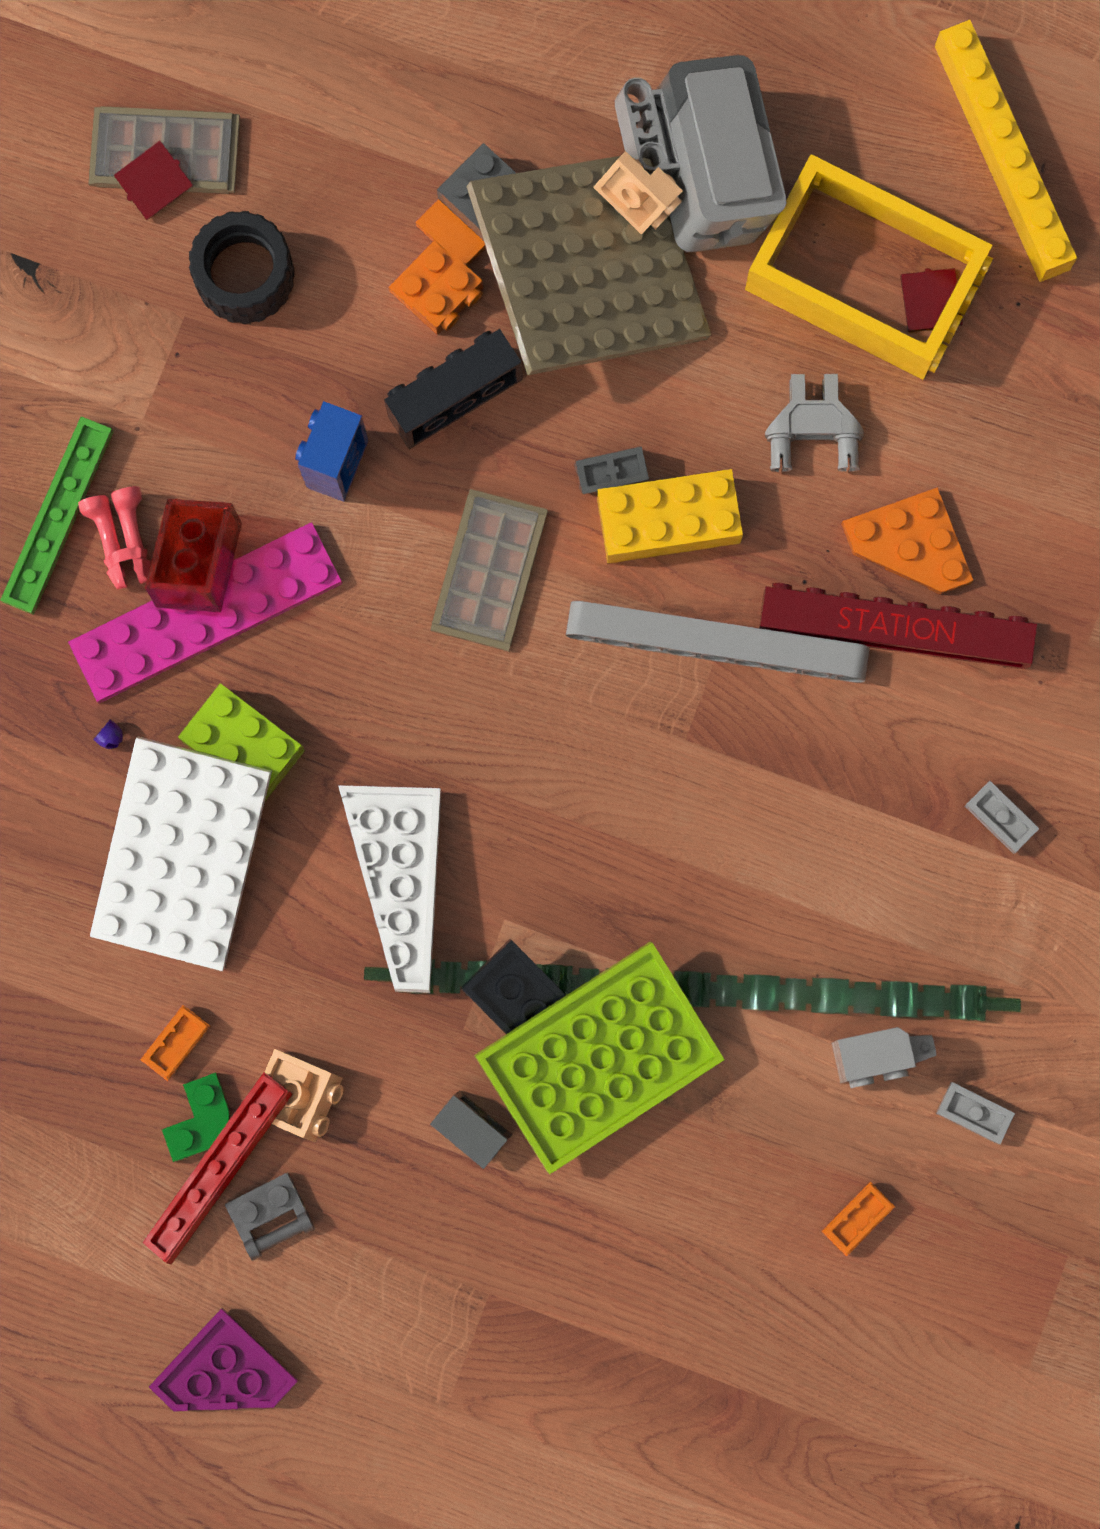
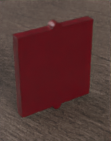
(153, 180)
(926, 296)

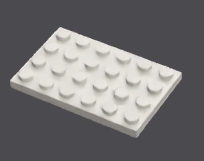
(180, 853)

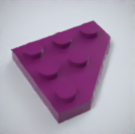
(223, 1371)

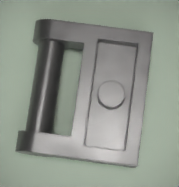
(265, 1205)

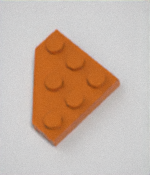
(912, 542)

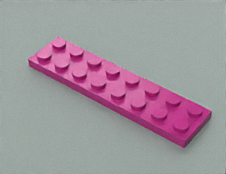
(160, 638)

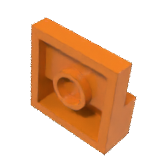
(437, 288)

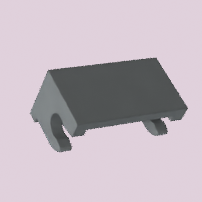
(611, 470)
(471, 1129)

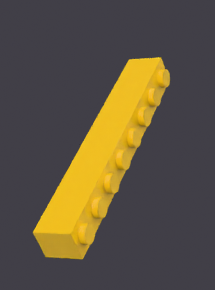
(1005, 151)

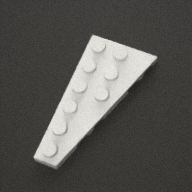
(398, 856)

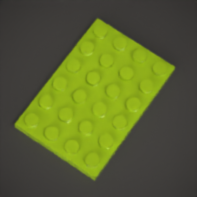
(599, 1057)

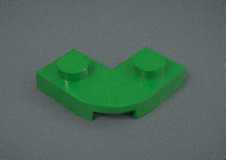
(210, 1117)

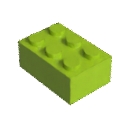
(241, 734)

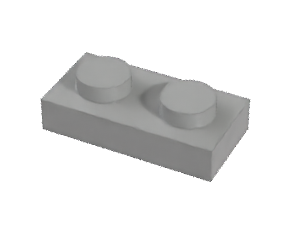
(1001, 817)
(975, 1113)

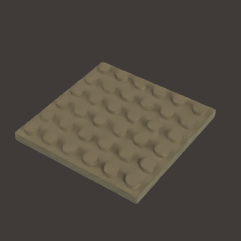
(579, 273)

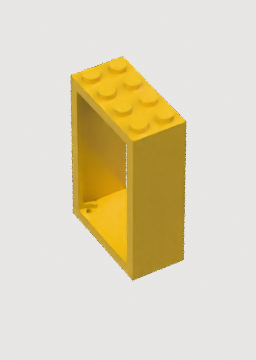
(843, 320)

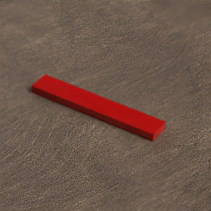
(217, 1168)

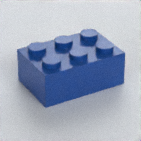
(332, 450)

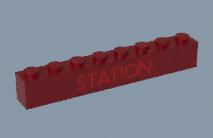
(900, 627)

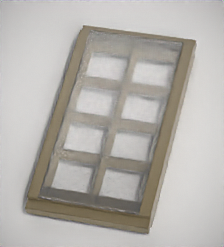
(199, 139)
(489, 570)

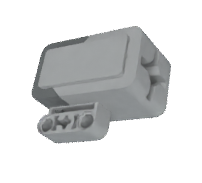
(715, 142)

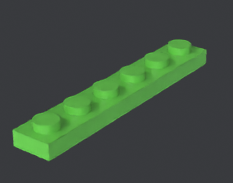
(56, 515)

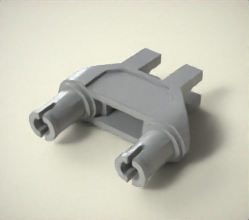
(814, 421)

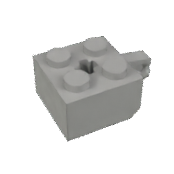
(880, 1053)

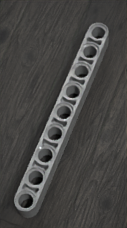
(717, 641)

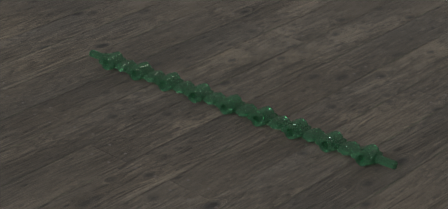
(765, 992)

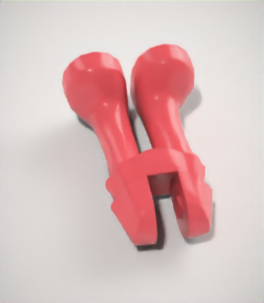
(100, 511)

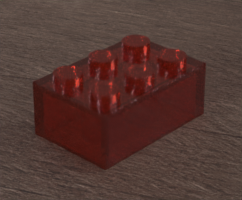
(193, 555)

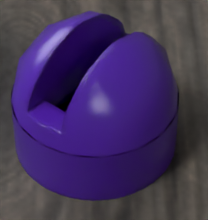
(109, 736)

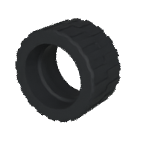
(234, 229)

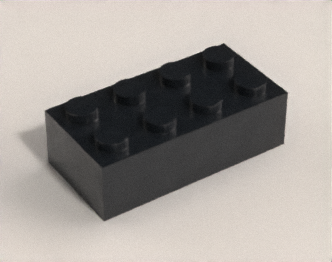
(453, 388)

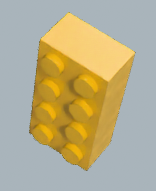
(669, 516)

